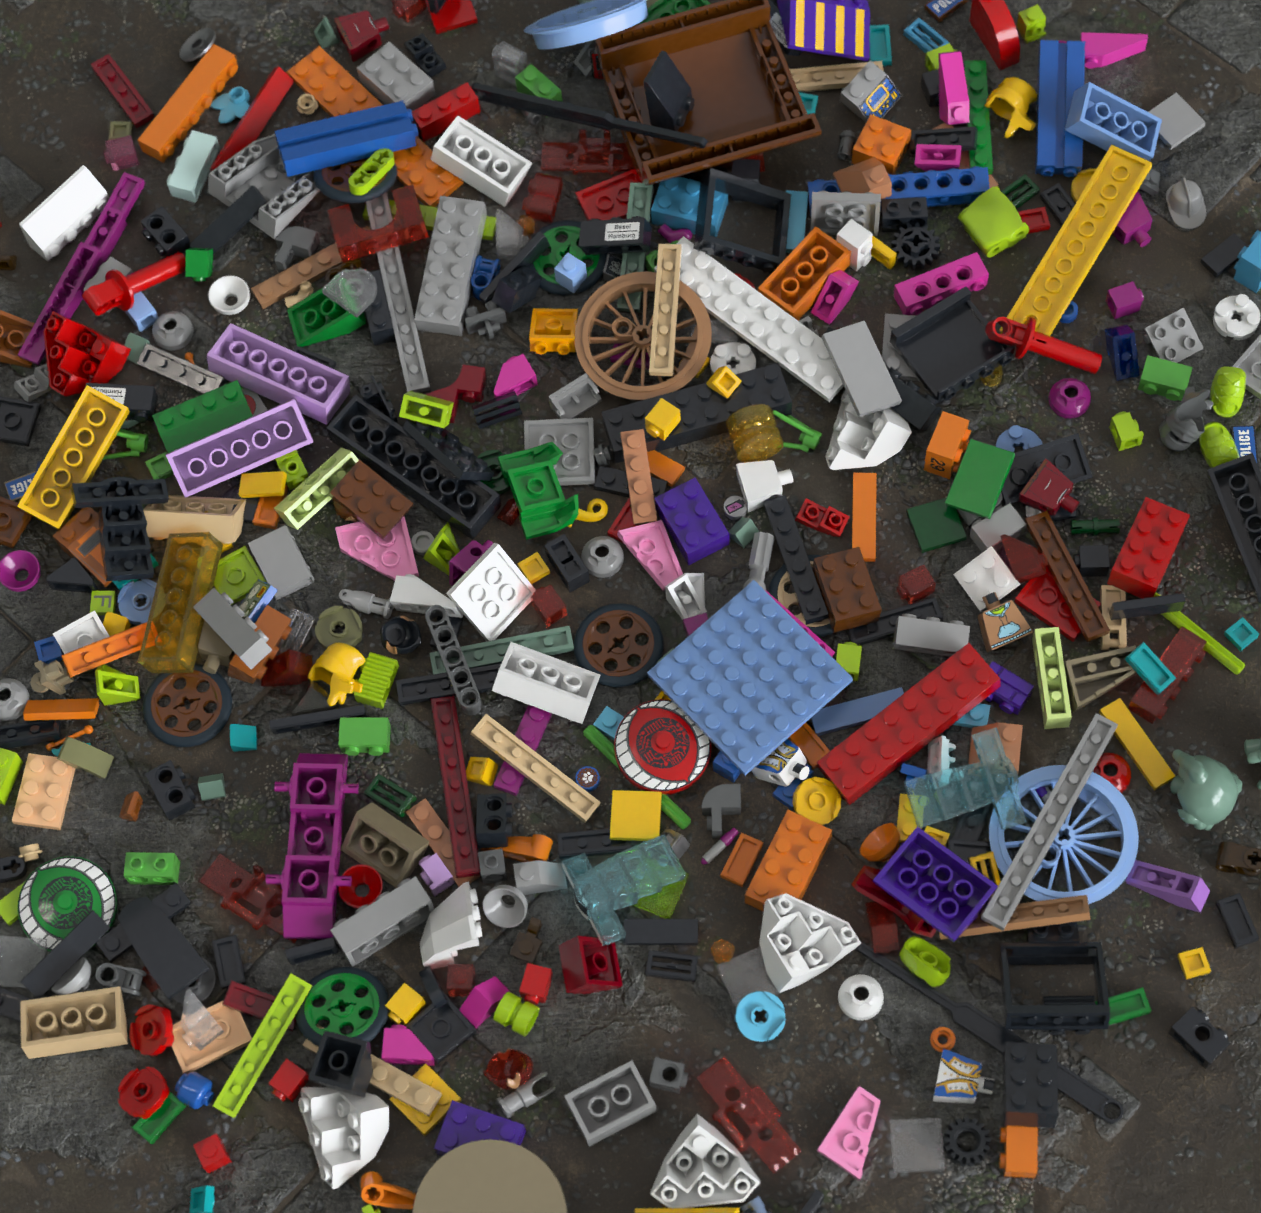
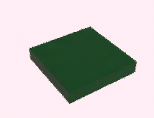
(935, 525)

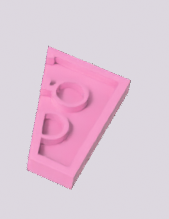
(653, 550)
(850, 1134)

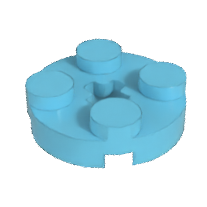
(746, 1019)

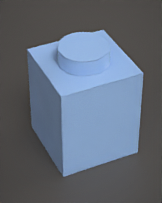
(570, 272)
(142, 312)

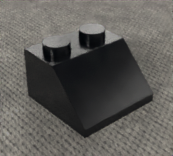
(343, 1064)

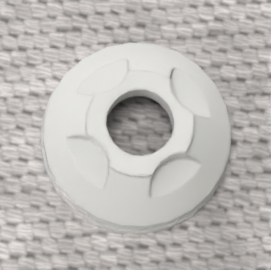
(227, 287)
(860, 1009)

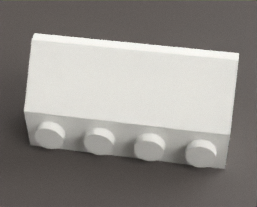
(480, 161)
(64, 214)
(546, 682)

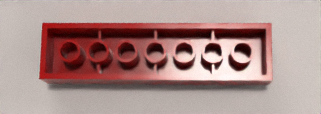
(909, 723)

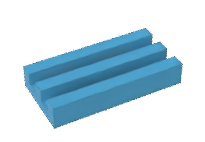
(921, 39)

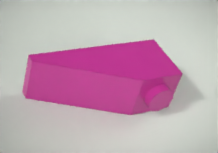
(1108, 48)
(952, 89)

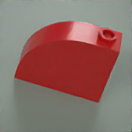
(996, 30)

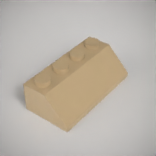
(188, 516)
(73, 1023)

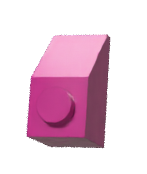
(834, 296)
(515, 376)
(403, 1047)

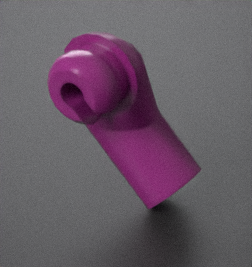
(673, 235)

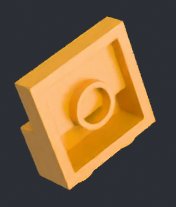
(553, 330)

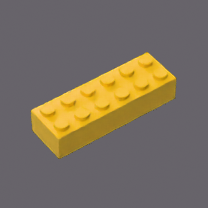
(73, 457)

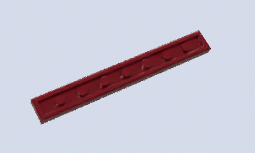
(455, 787)

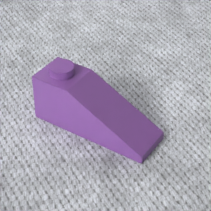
(1170, 885)

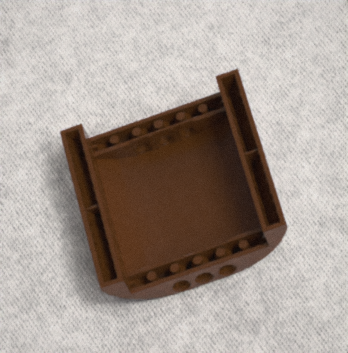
(735, 76)

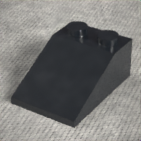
(667, 94)

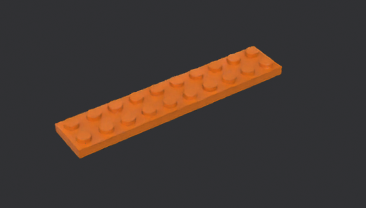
(342, 94)

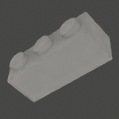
(929, 635)

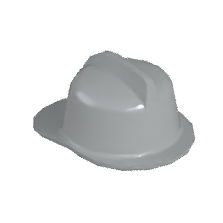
(1186, 204)

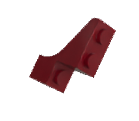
(468, 387)
(864, 884)

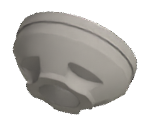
(175, 338)
(602, 566)
(15, 705)
(502, 913)
(75, 979)

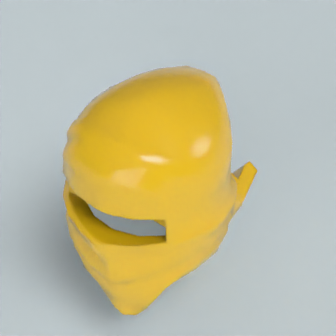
(1014, 104)
(337, 668)

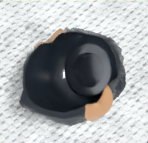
(400, 635)

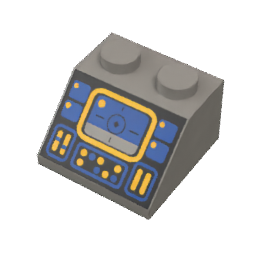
(870, 93)

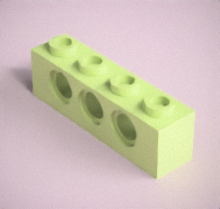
(315, 490)
(1051, 678)

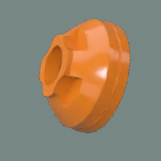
(881, 843)

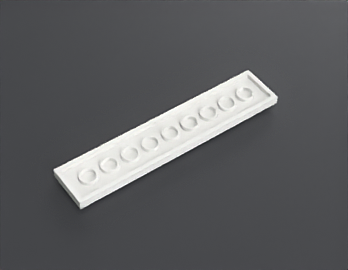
(759, 321)

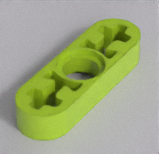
(370, 179)

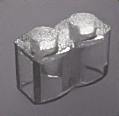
(508, 61)

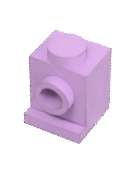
(435, 874)

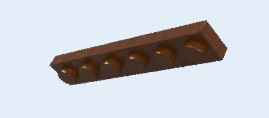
(1067, 576)

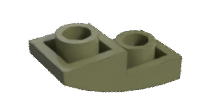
(85, 757)

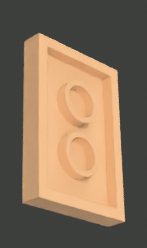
(43, 792)
(233, 1038)

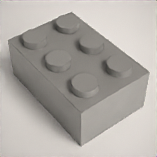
(395, 78)
(610, 1103)

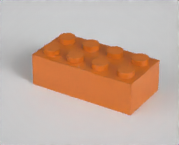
(804, 272)
(789, 860)

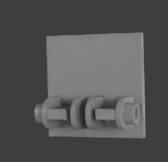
(1173, 337)

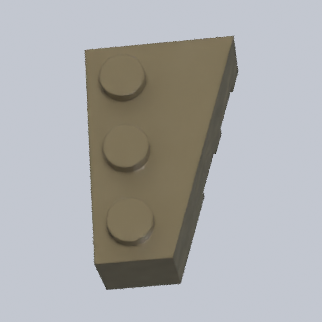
(1096, 675)

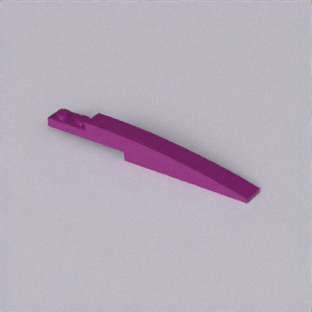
(85, 263)

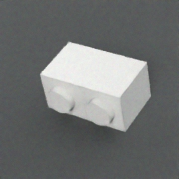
(858, 241)

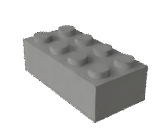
(382, 921)

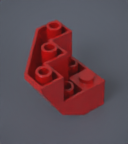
(79, 355)

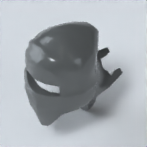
(1185, 422)

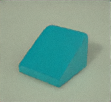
(243, 737)

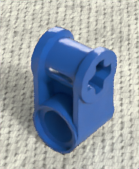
(483, 274)

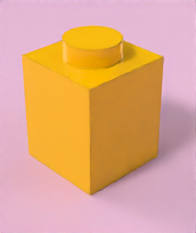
(662, 419)
(404, 1005)

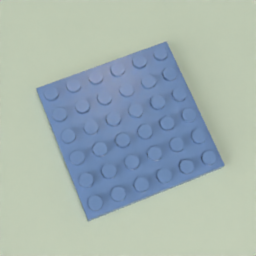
(749, 677)

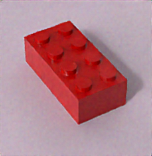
(1148, 549)

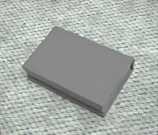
(281, 562)

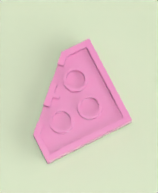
(387, 556)

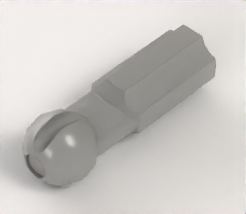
(760, 558)

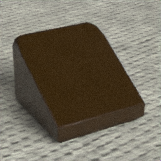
(8, 262)

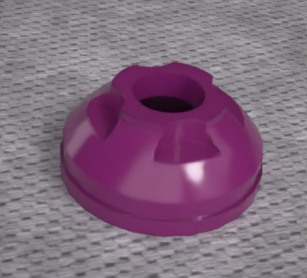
(1066, 406)
(16, 562)

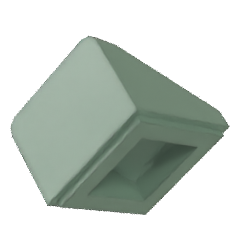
(136, 345)

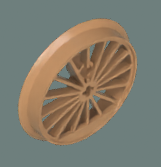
(622, 286)

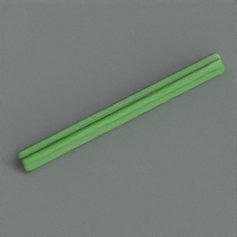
(607, 749)

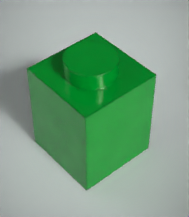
(199, 263)

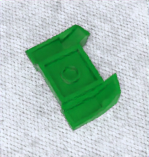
(538, 490)

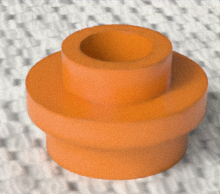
(946, 1032)

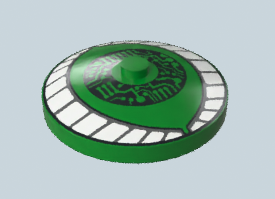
(62, 895)

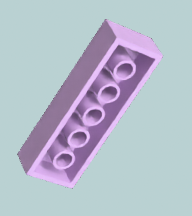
(278, 373)
(239, 448)

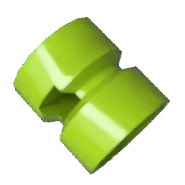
(517, 1014)

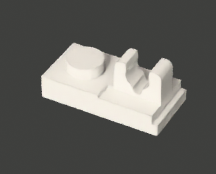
(939, 754)

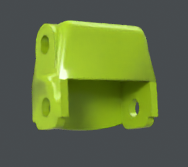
(993, 222)

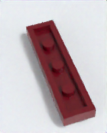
(122, 91)

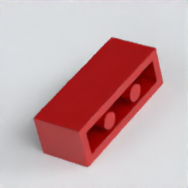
(441, 112)

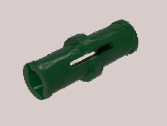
(1095, 526)

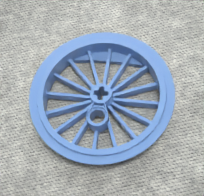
(586, 22)
(1103, 799)

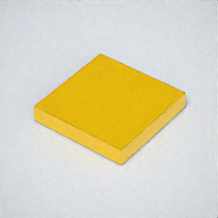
(635, 815)

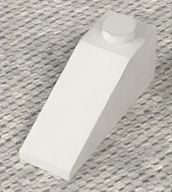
(416, 596)

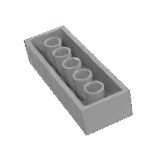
(450, 265)

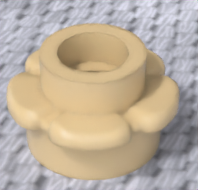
(307, 99)
(30, 852)

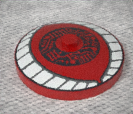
(661, 748)

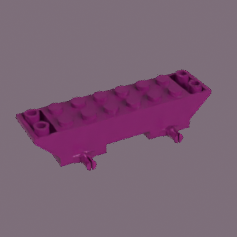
(314, 845)

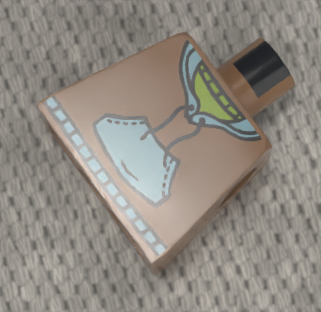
(1001, 623)

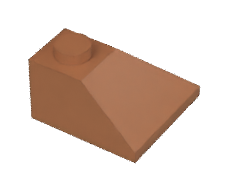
(865, 177)

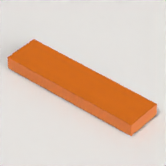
(864, 514)
(104, 650)

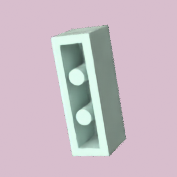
(193, 166)

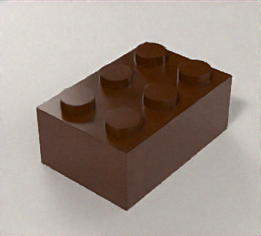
(846, 589)

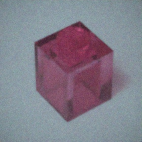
(121, 153)

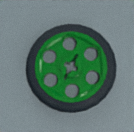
(559, 250)
(353, 979)

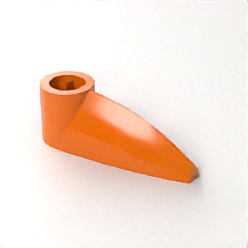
(526, 848)
(384, 1193)

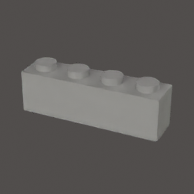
(232, 628)

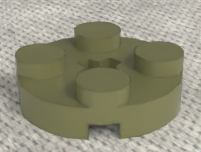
(339, 616)

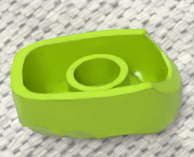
(1228, 391)
(1217, 445)
(926, 961)

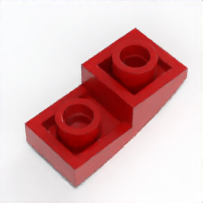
(821, 519)

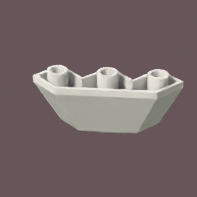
(865, 439)
(451, 928)
(801, 941)
(343, 1130)
(703, 1170)

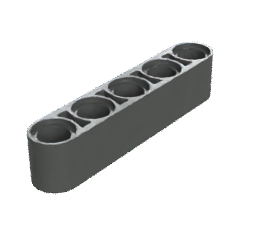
(454, 670)

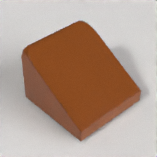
(131, 806)

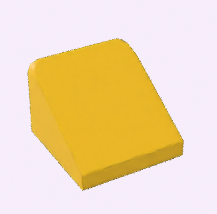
(723, 381)
(115, 623)
(481, 770)

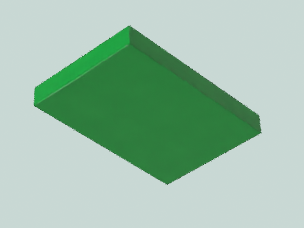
(980, 478)

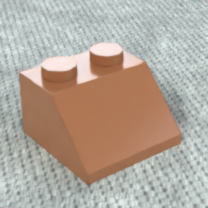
(1010, 737)

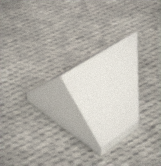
(687, 594)

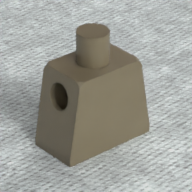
(213, 650)

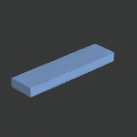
(852, 712)

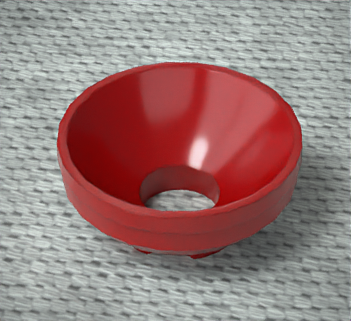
(1123, 776)
(361, 875)

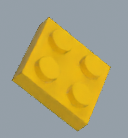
(420, 1120)

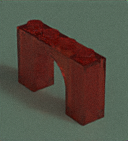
(358, 242)

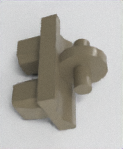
(50, 677)

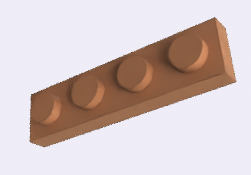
(638, 476)
(434, 830)

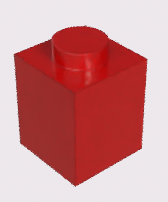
(536, 983)
(288, 1081)
(212, 1153)

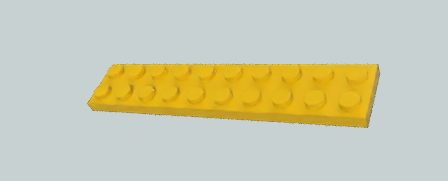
(1080, 239)

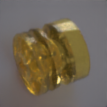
(754, 433)

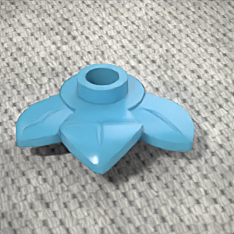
(232, 104)

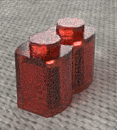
(543, 197)

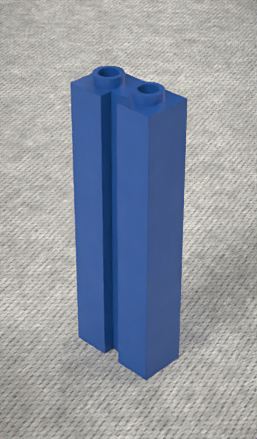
(1059, 75)
(346, 138)

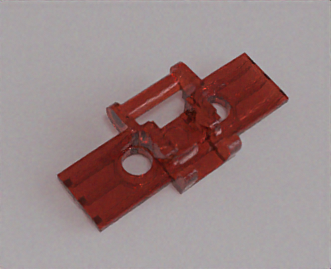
(586, 151)
(252, 889)
(755, 1111)

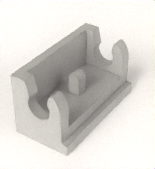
(575, 398)

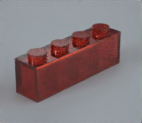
(1178, 658)

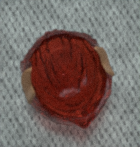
(509, 1069)

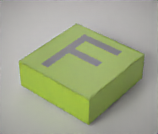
(103, 601)

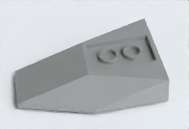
(262, 167)

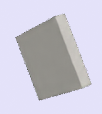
(1178, 120)

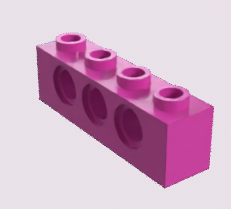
(948, 275)

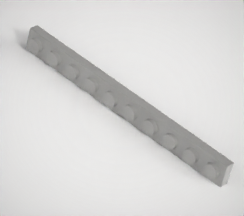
(399, 302)
(1049, 822)

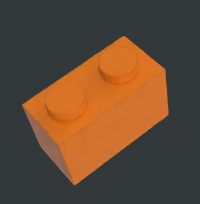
(1019, 1151)

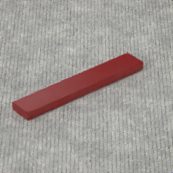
(256, 115)

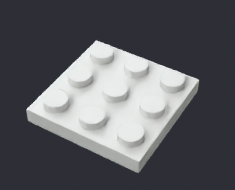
(492, 593)

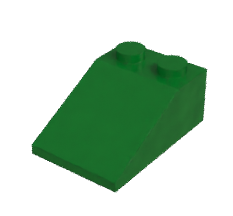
(321, 319)

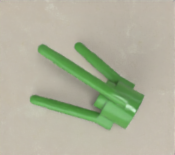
(809, 437)
(135, 441)

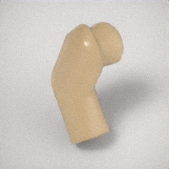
(305, 290)

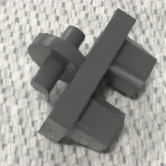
(485, 322)

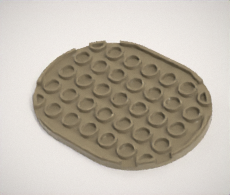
(490, 1179)

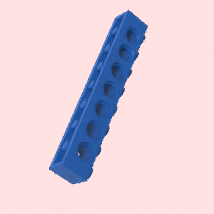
(953, 194)

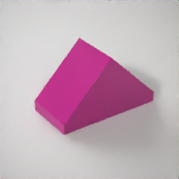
(937, 157)
(483, 1001)

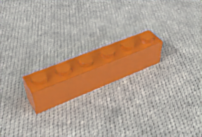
(188, 103)

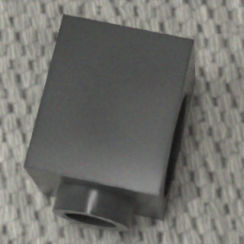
(492, 866)
(662, 1066)

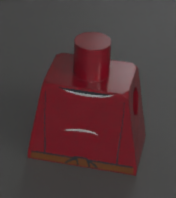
(360, 33)
(1049, 490)

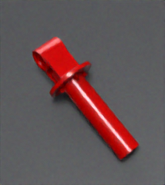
(120, 289)
(1026, 338)

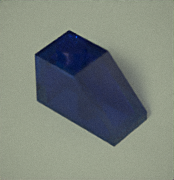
(1122, 351)

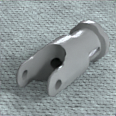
(366, 602)
(522, 1096)

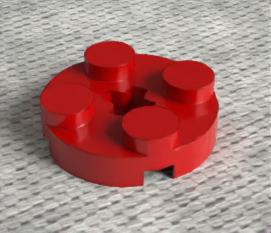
(162, 1033)
(148, 1103)

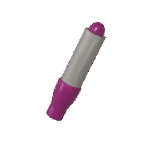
(724, 841)

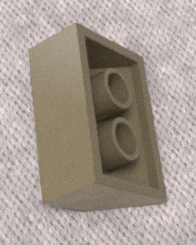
(384, 844)

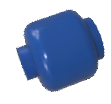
(194, 1090)

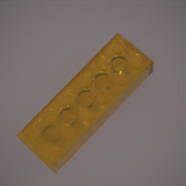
(173, 623)

